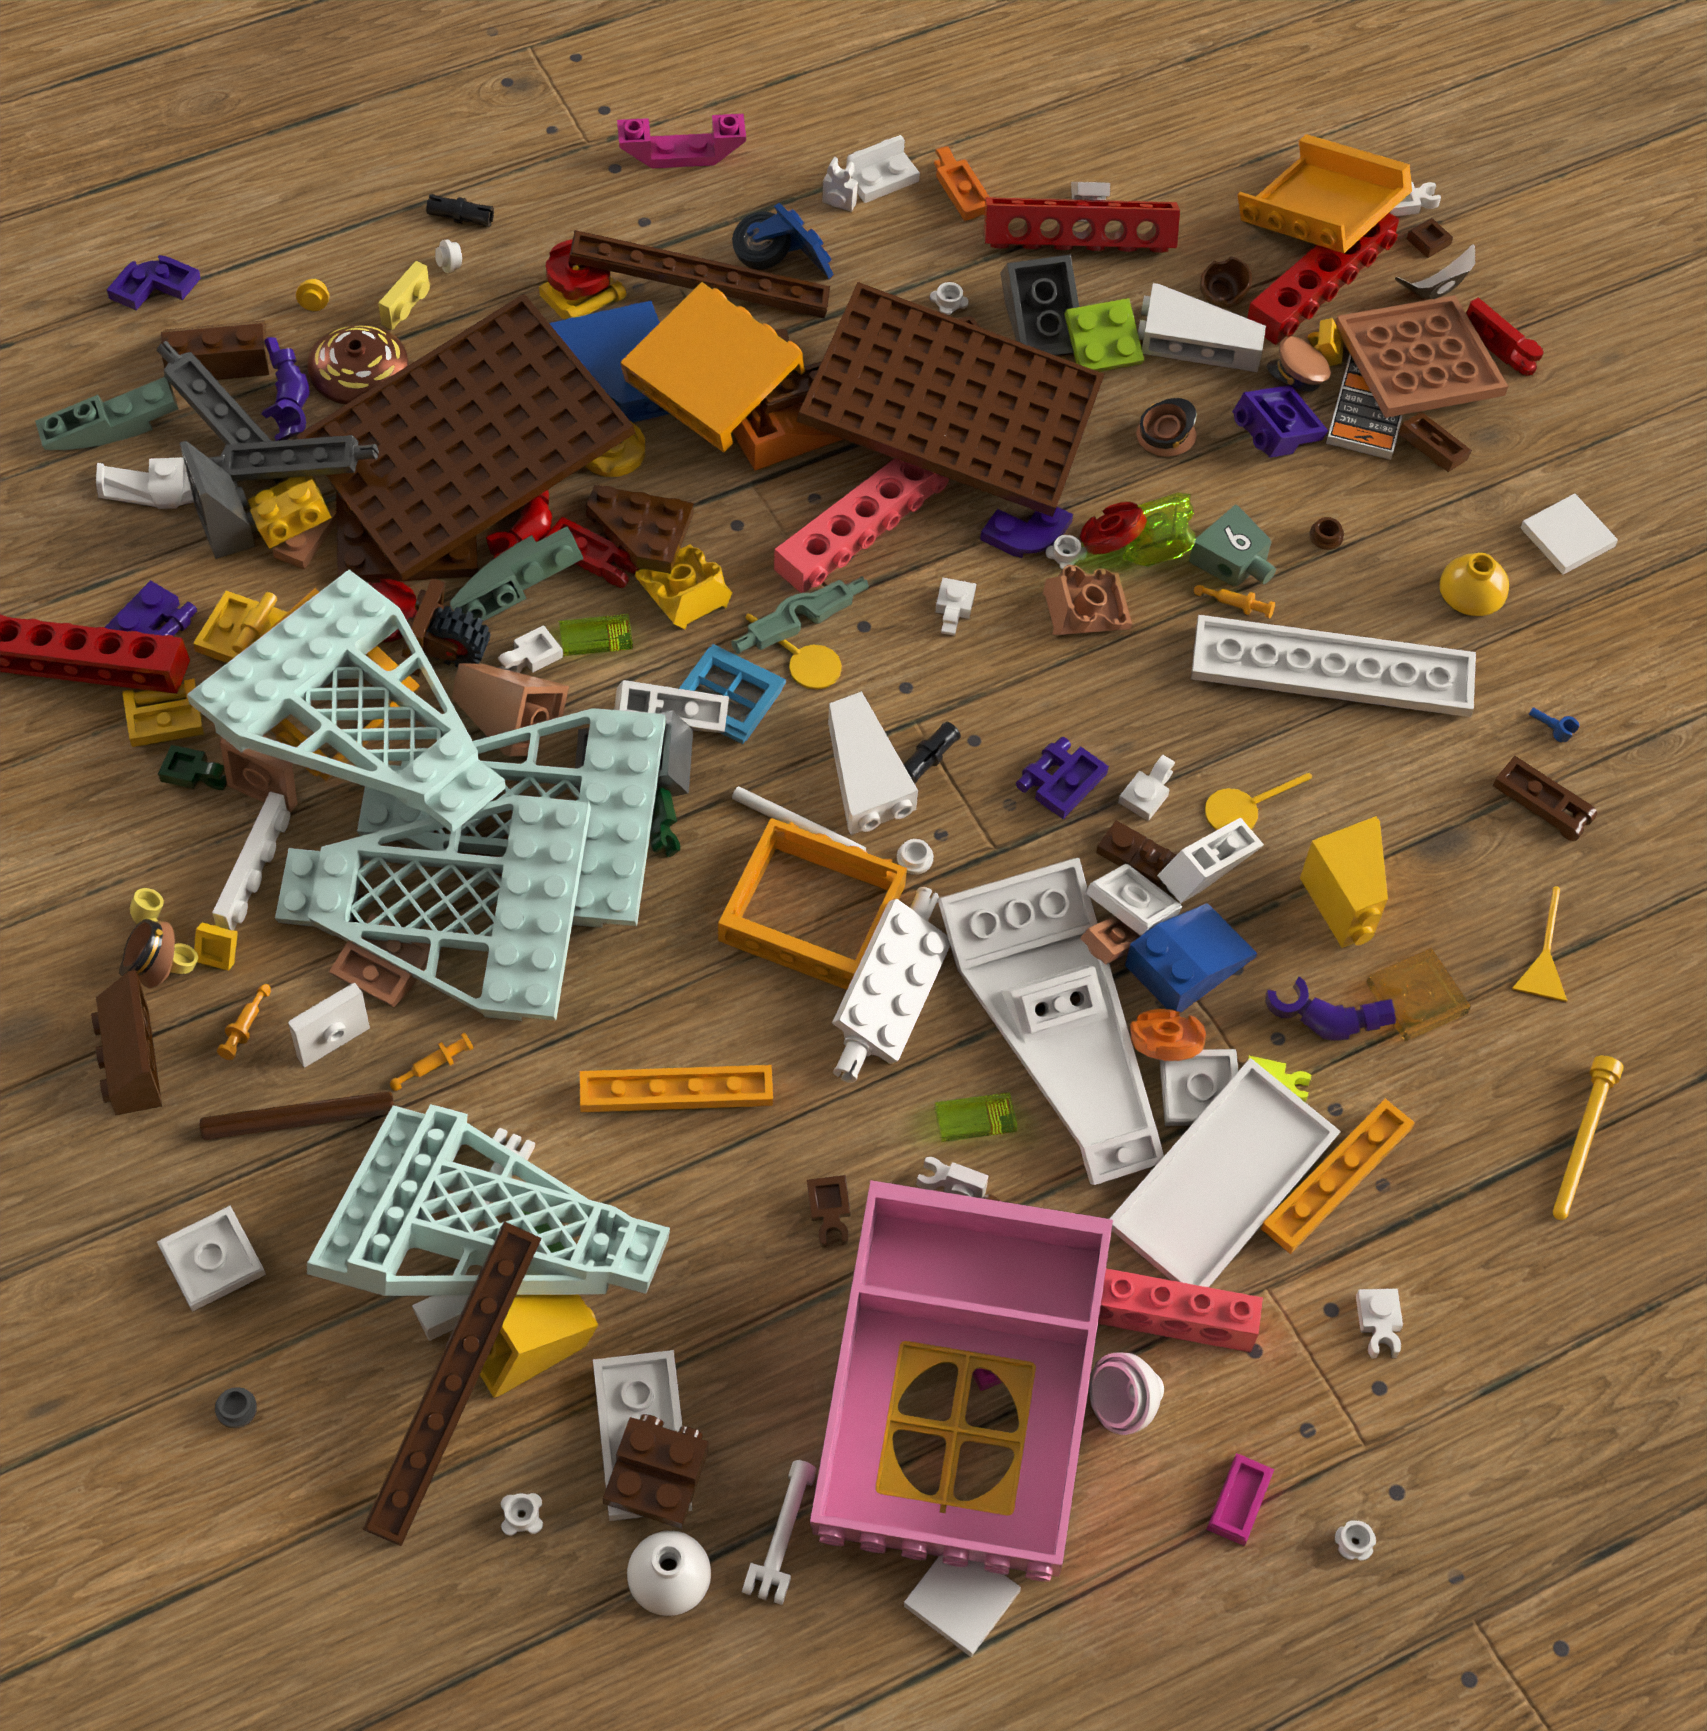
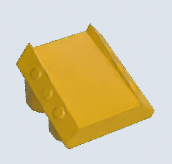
(689, 590)

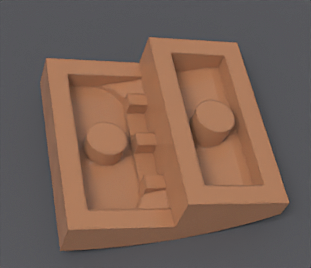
(377, 975)

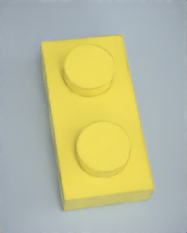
(404, 295)

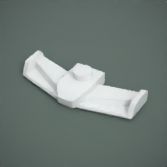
(163, 487)

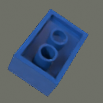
(1187, 956)

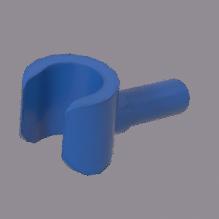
(1561, 729)

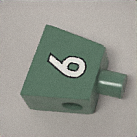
(1233, 549)

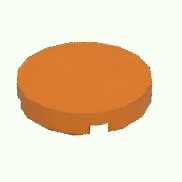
(1167, 1035)

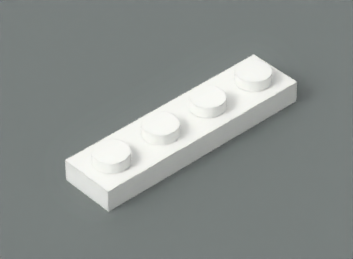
(247, 871)

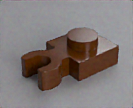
(829, 1203)

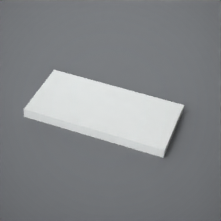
(1223, 1177)

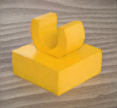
(1328, 341)
(215, 946)

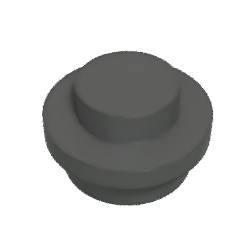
(236, 1407)

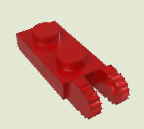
(1504, 339)
(598, 554)

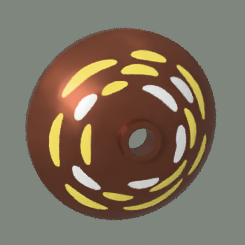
(354, 361)

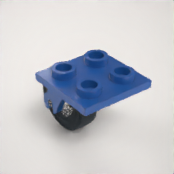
(766, 238)

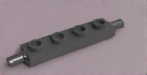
(210, 399)
(293, 458)

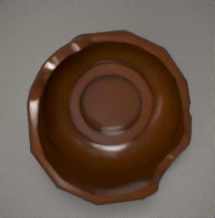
(1226, 282)

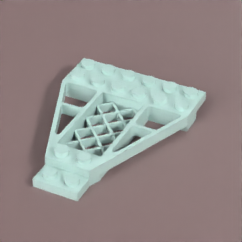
(329, 643)
(615, 780)
(531, 915)
(393, 1203)

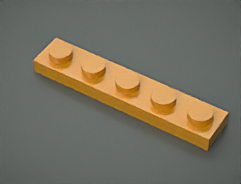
(676, 1088)
(1337, 1176)

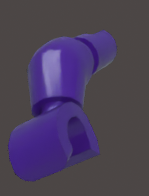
(291, 392)
(1328, 1020)

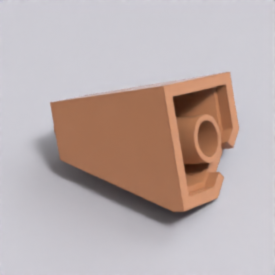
(507, 701)

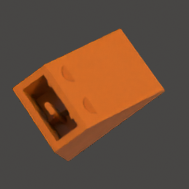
(778, 436)

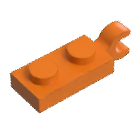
(960, 184)

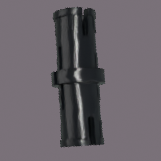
(460, 210)
(930, 751)

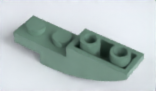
(100, 422)
(518, 568)

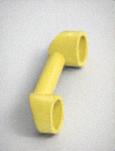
(147, 905)

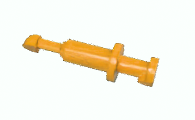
(1238, 600)
(239, 1031)
(434, 1060)

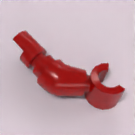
(533, 520)

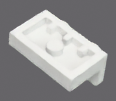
(882, 169)

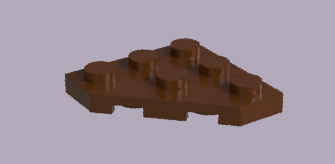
(642, 524)

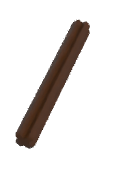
(296, 1115)

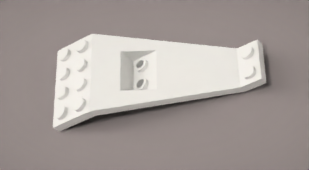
(1024, 947)

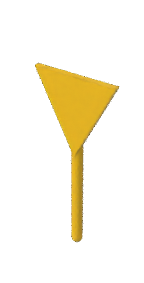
(1542, 975)

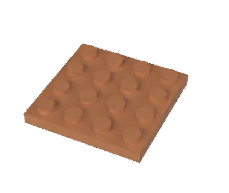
(1421, 356)

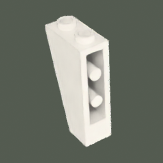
(1198, 331)
(868, 768)

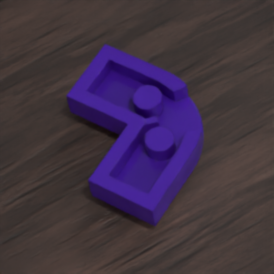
(139, 281)
(1021, 537)

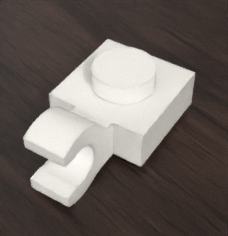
(954, 601)
(532, 650)
(1146, 792)
(954, 1178)

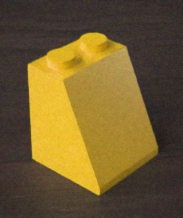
(1348, 880)
(536, 1337)

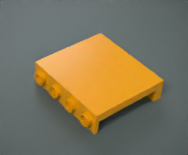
(1329, 194)
(710, 364)

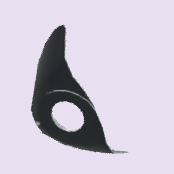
(1446, 279)

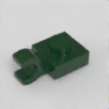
(188, 766)
(662, 819)

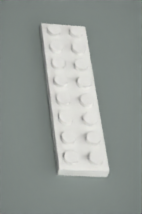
(1334, 665)

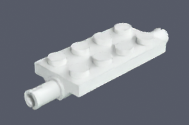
(890, 984)

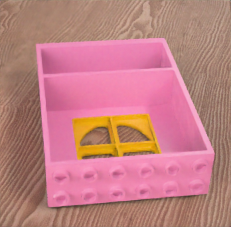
(975, 1290)

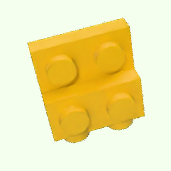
(288, 509)

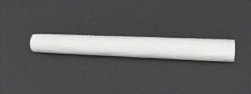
(779, 813)

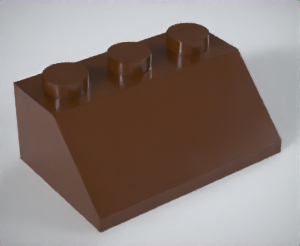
(224, 349)
(126, 1047)

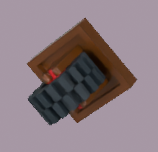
(446, 632)

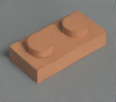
(303, 547)
(1109, 939)

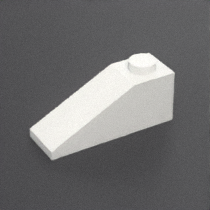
(697, 709)
(1209, 859)

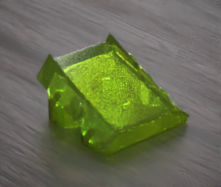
(1165, 531)

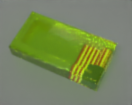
(596, 635)
(975, 1117)

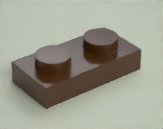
(1434, 442)

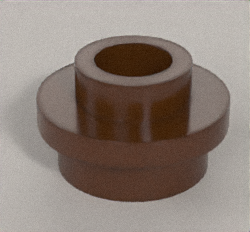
(1329, 527)

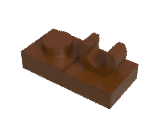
(1130, 847)

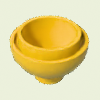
(1474, 584)

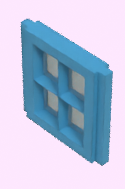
(747, 685)

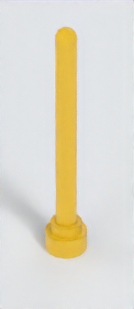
(1604, 1073)

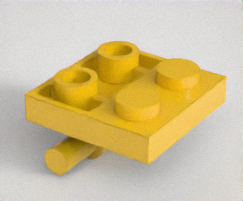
(236, 625)

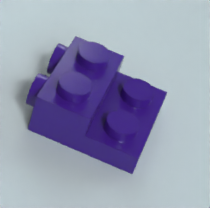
(1278, 420)

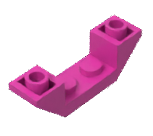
(682, 150)

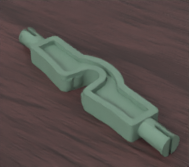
(785, 623)

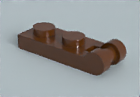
(1545, 798)

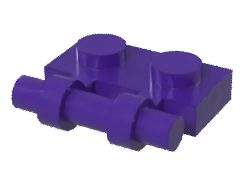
(150, 610)
(1069, 784)

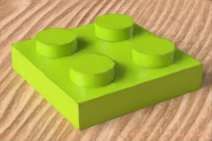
(1104, 335)

